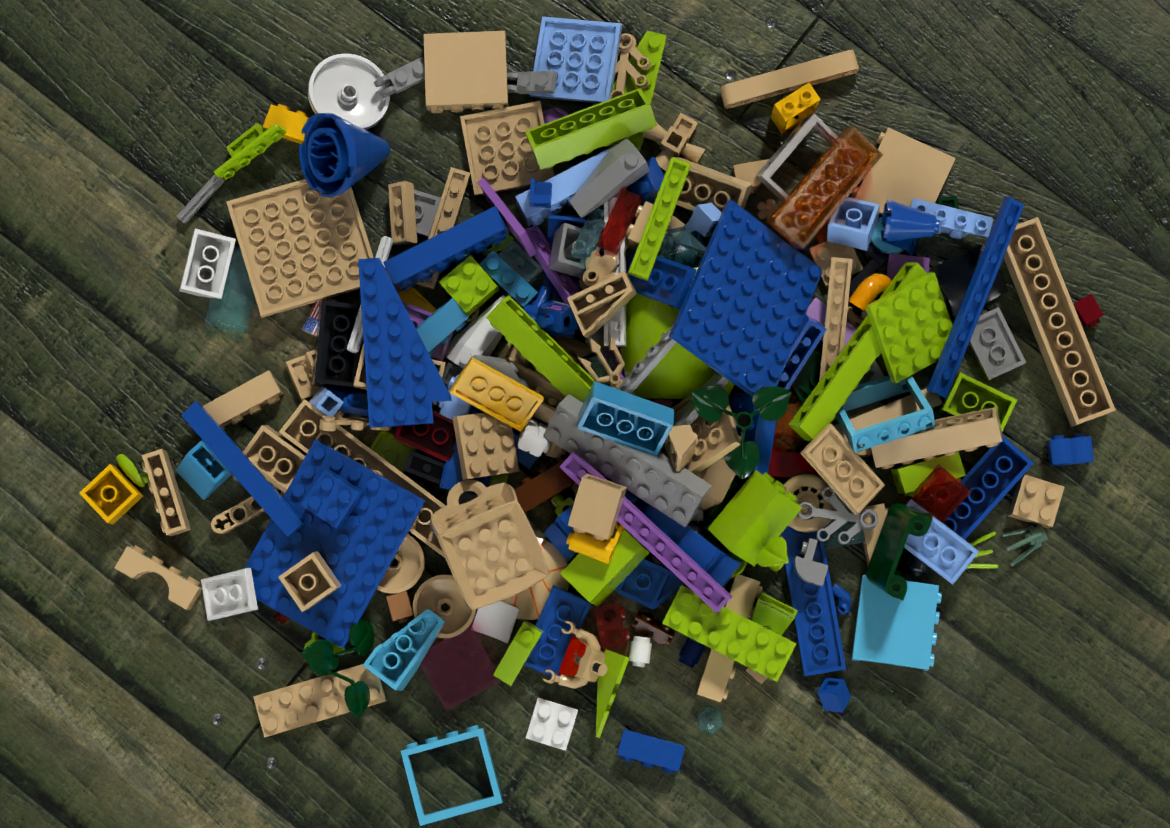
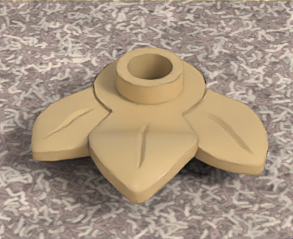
(601, 266)

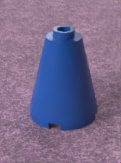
(906, 222)

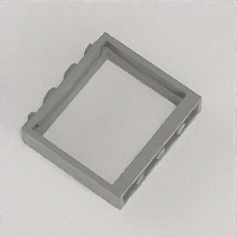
(809, 122)
(653, 357)

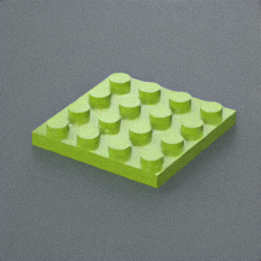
(911, 326)

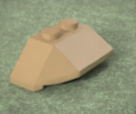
(720, 478)

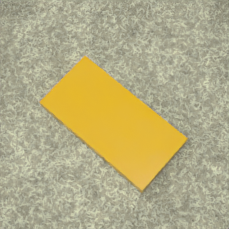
(496, 394)

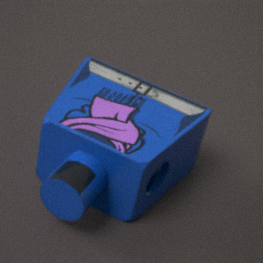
(553, 315)

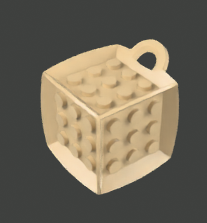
(488, 543)

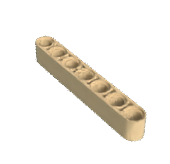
(789, 79)

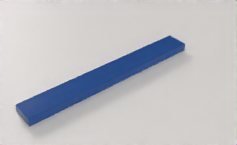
(243, 469)

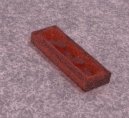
(619, 221)

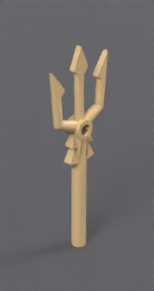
(612, 378)

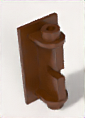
(645, 623)

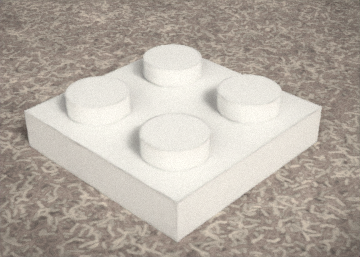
(551, 724)

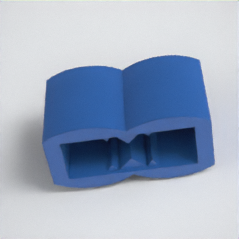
(1069, 450)

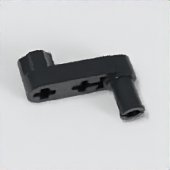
(876, 261)

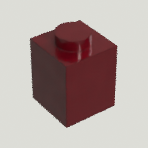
(1088, 311)

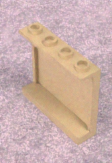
(465, 71)
(904, 172)

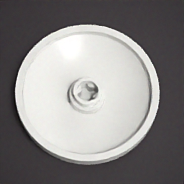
(347, 89)

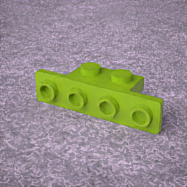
(248, 147)

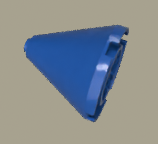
(338, 153)

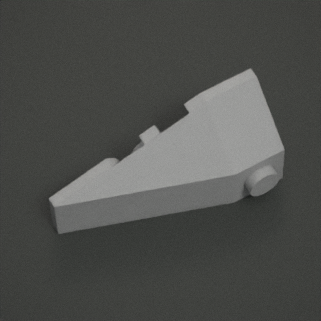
(615, 172)

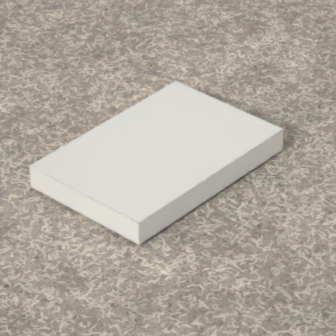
(229, 594)

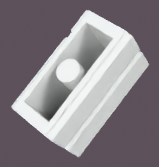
(532, 438)

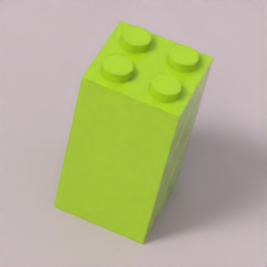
(755, 516)
(597, 579)

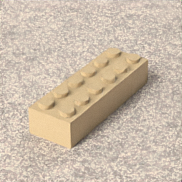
(950, 435)

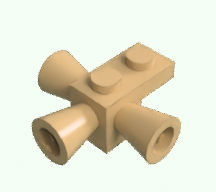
(676, 141)

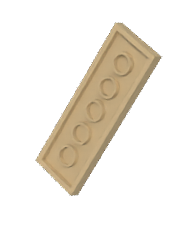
(312, 700)

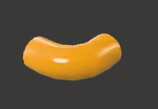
(869, 290)

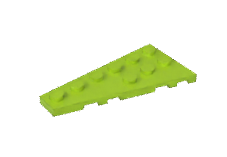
(651, 46)

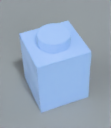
(326, 401)

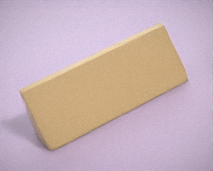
(402, 213)

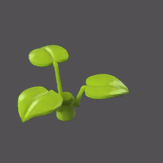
(772, 556)

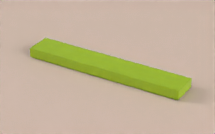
(659, 219)

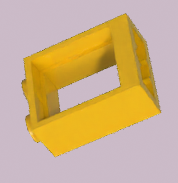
(799, 103)

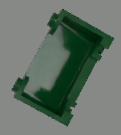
(897, 525)

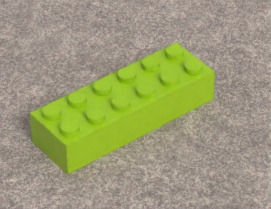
(591, 128)
(729, 634)

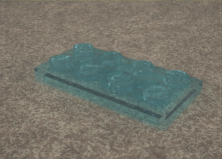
(237, 300)

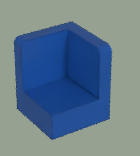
(540, 194)
(834, 694)

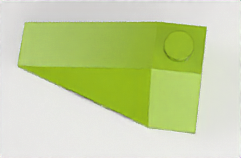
(608, 686)

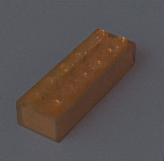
(824, 188)

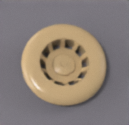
(817, 483)

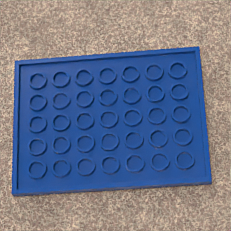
(746, 301)
(355, 552)

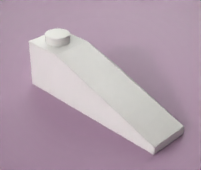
(475, 339)

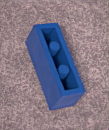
(650, 751)

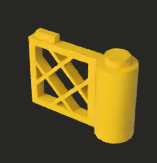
(594, 548)

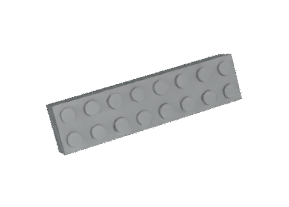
(642, 473)

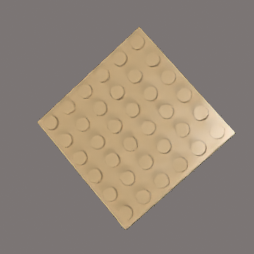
(299, 245)

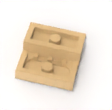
(301, 374)

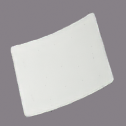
(496, 620)

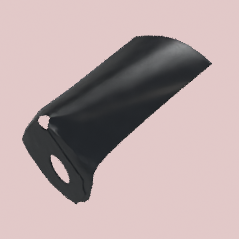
(956, 275)

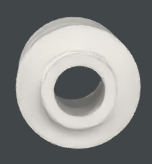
(640, 651)

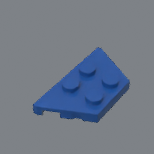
(649, 584)

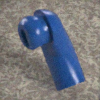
(844, 599)

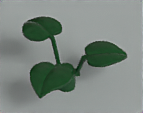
(771, 405)
(323, 661)

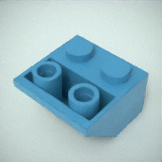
(203, 470)

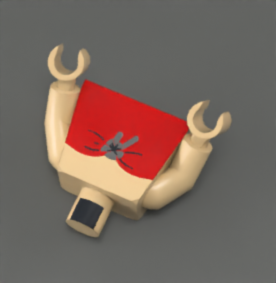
(581, 661)

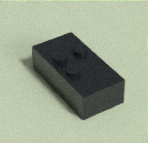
(333, 363)

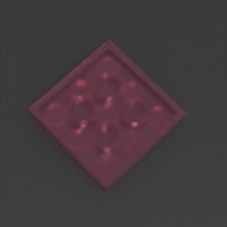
(459, 668)

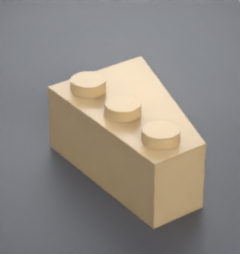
(601, 302)

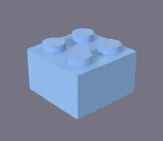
(853, 223)

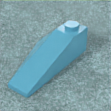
(402, 653)

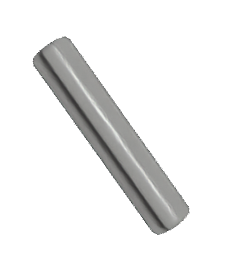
(200, 198)

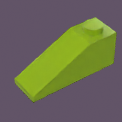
(518, 652)

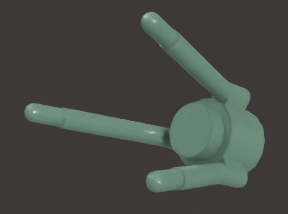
(1034, 537)

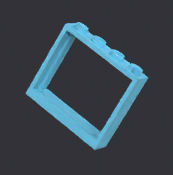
(889, 430)
(433, 742)

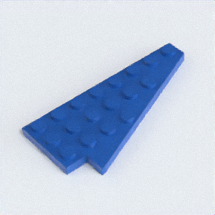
(397, 364)

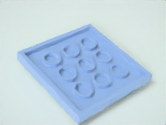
(582, 55)

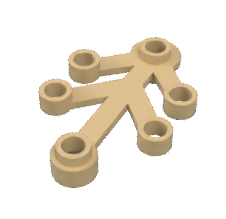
(624, 66)
(357, 422)

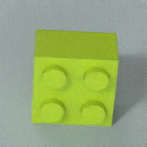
(469, 285)

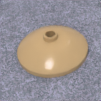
(409, 568)
(434, 594)

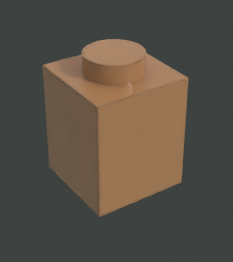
(400, 607)

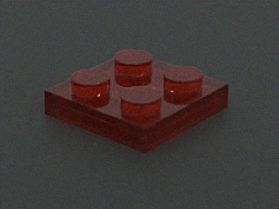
(940, 493)

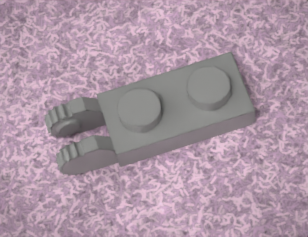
(402, 77)
(532, 82)

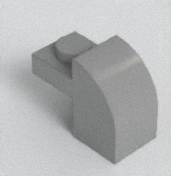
(809, 570)

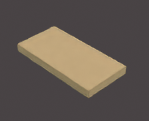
(842, 469)

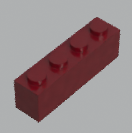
(789, 464)

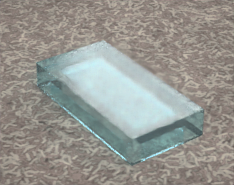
(588, 238)

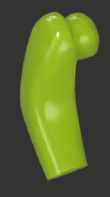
(131, 471)

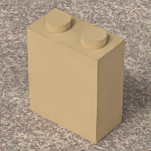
(597, 507)

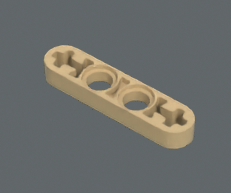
(250, 513)

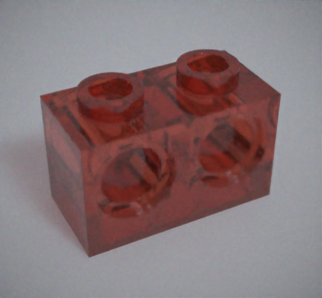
(606, 627)

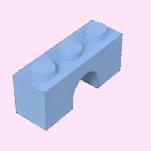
(703, 221)

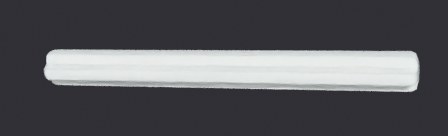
(357, 332)

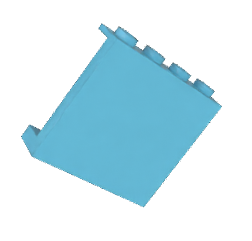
(896, 629)

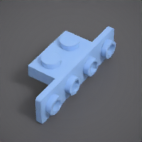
(956, 221)

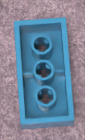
(625, 418)

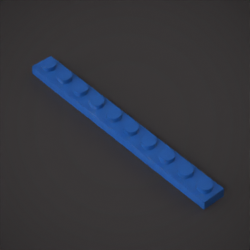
(975, 297)

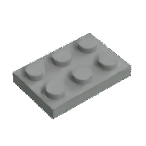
(995, 345)

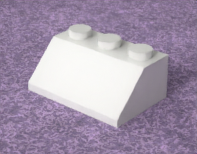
(207, 264)

